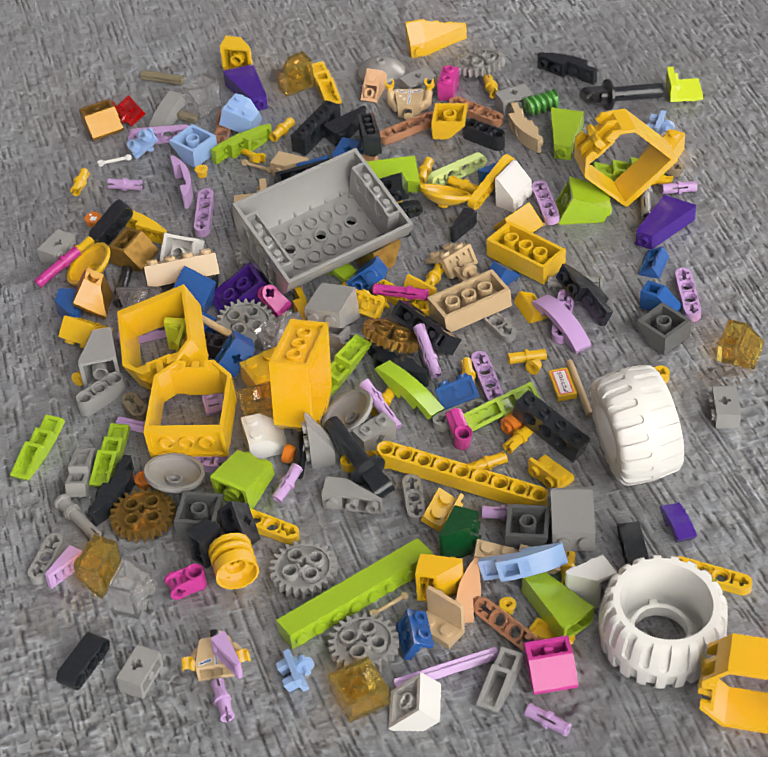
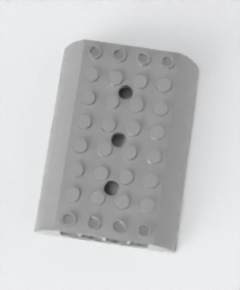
(313, 205)

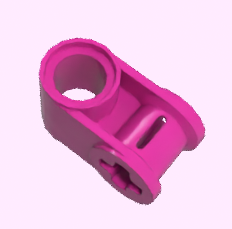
(275, 301)
(187, 581)

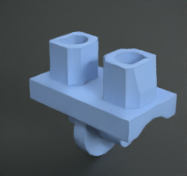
(658, 123)
(144, 142)
(297, 668)

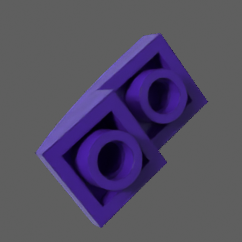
(679, 522)

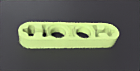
(473, 163)

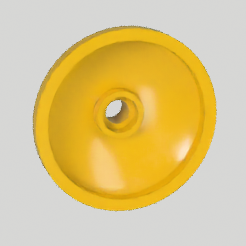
(444, 194)
(94, 257)

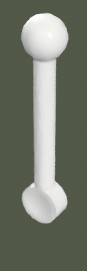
(101, 163)

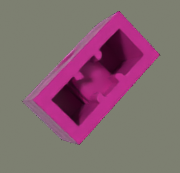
(448, 83)

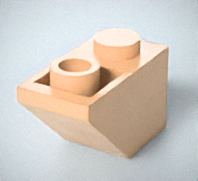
(373, 85)

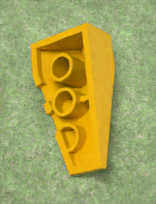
(428, 37)

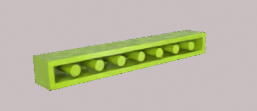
(351, 595)

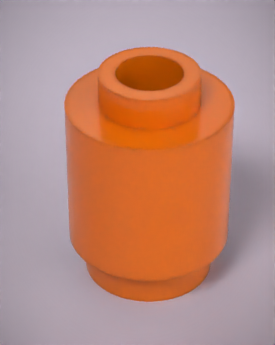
(510, 424)

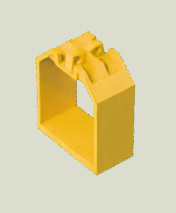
(640, 173)
(150, 316)
(300, 374)
(190, 439)
(730, 705)

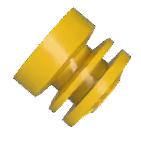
(233, 561)

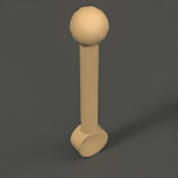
(245, 162)
(403, 596)

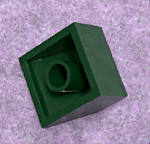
(459, 533)

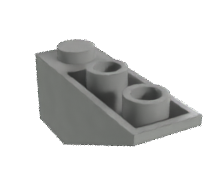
(319, 444)
(347, 495)

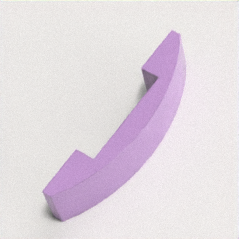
(181, 171)
(565, 321)

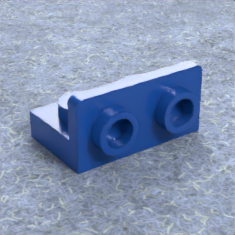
(456, 392)
(414, 633)

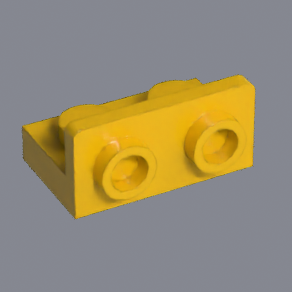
(370, 305)
(549, 472)
(440, 509)

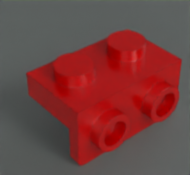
(129, 111)

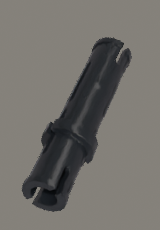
(123, 282)

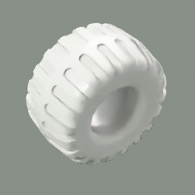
(637, 424)
(666, 590)

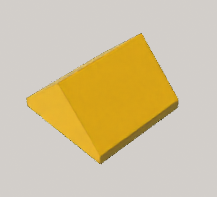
(523, 217)

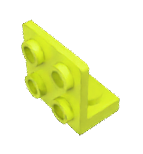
(682, 89)
(175, 332)

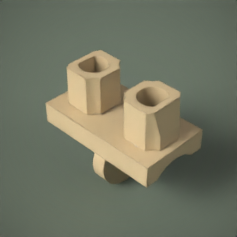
(466, 272)

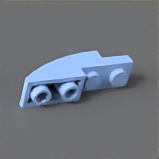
(523, 563)

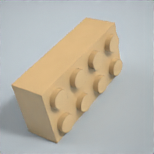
(168, 270)
(469, 301)

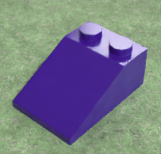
(240, 286)

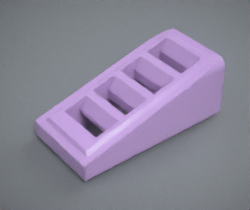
(214, 399)
(62, 566)
(226, 654)

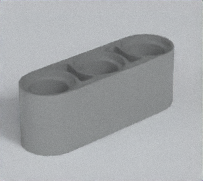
(100, 393)

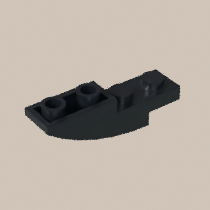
(567, 65)
(584, 290)
(407, 363)
(109, 492)

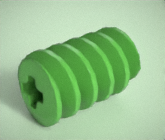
(541, 101)

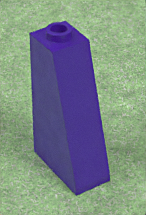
(247, 83)
(664, 221)

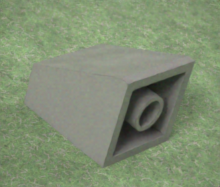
(333, 305)
(98, 356)
(573, 518)

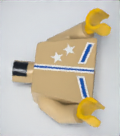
(409, 102)
(206, 663)

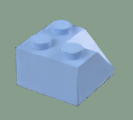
(240, 114)
(193, 145)

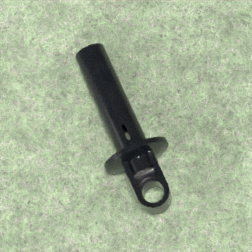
(608, 94)
(367, 469)

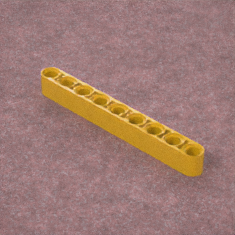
(449, 473)

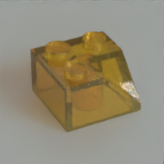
(296, 74)
(98, 564)
(359, 689)

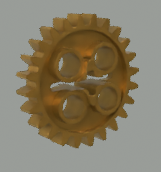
(380, 331)
(142, 515)

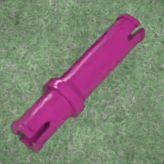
(63, 262)
(398, 291)

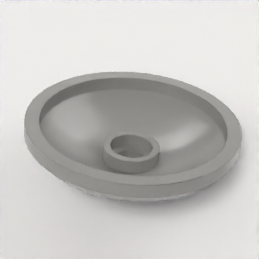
(387, 64)
(350, 408)
(174, 472)

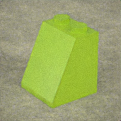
(582, 203)
(243, 478)

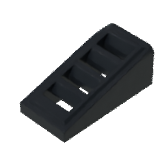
(465, 221)

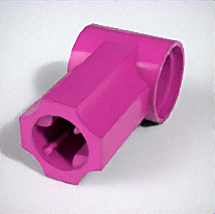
(459, 427)

